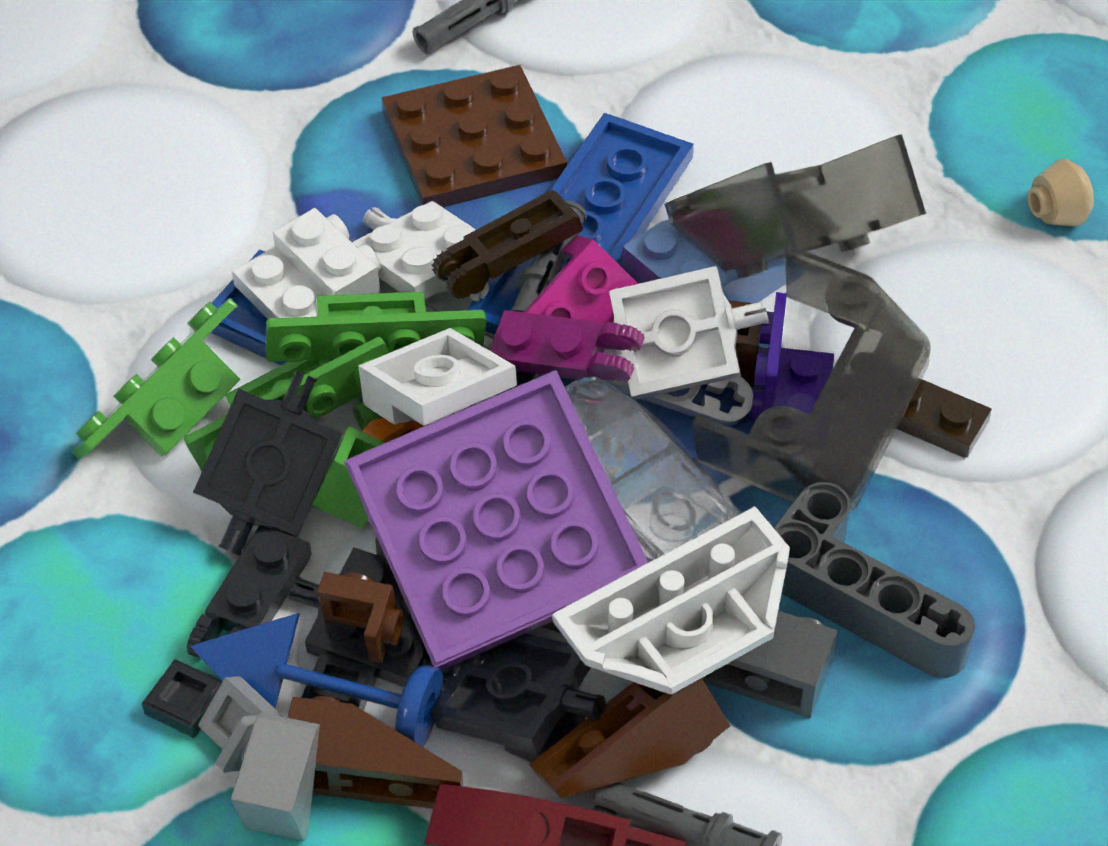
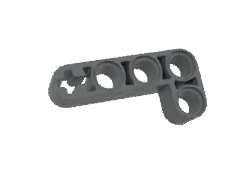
(927, 629)

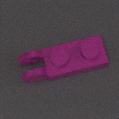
(565, 345)

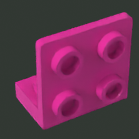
(583, 284)

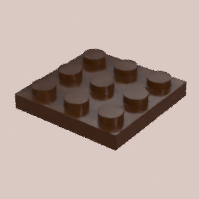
(473, 137)

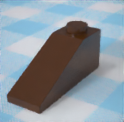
(634, 737)
(369, 759)

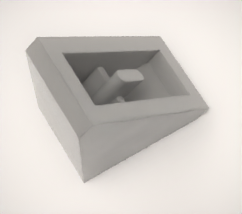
(277, 776)

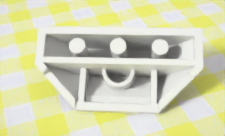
(684, 608)

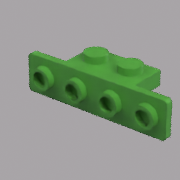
(355, 319)
(336, 385)
(174, 395)

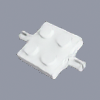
(410, 245)
(685, 330)

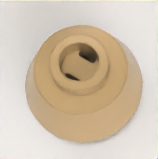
(1062, 194)

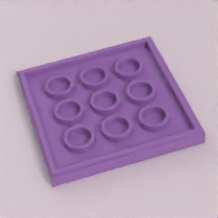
(495, 519)

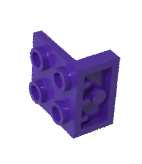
(789, 375)

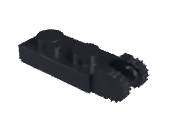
(253, 586)

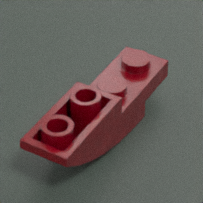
(506, 819)

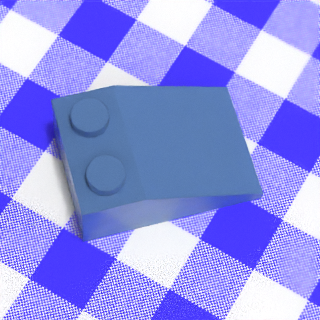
(668, 253)

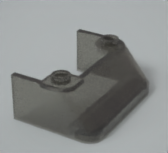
(764, 213)
(856, 407)

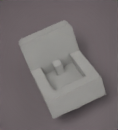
(232, 719)

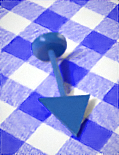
(262, 658)

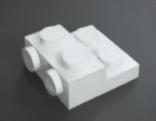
(307, 261)
(433, 378)

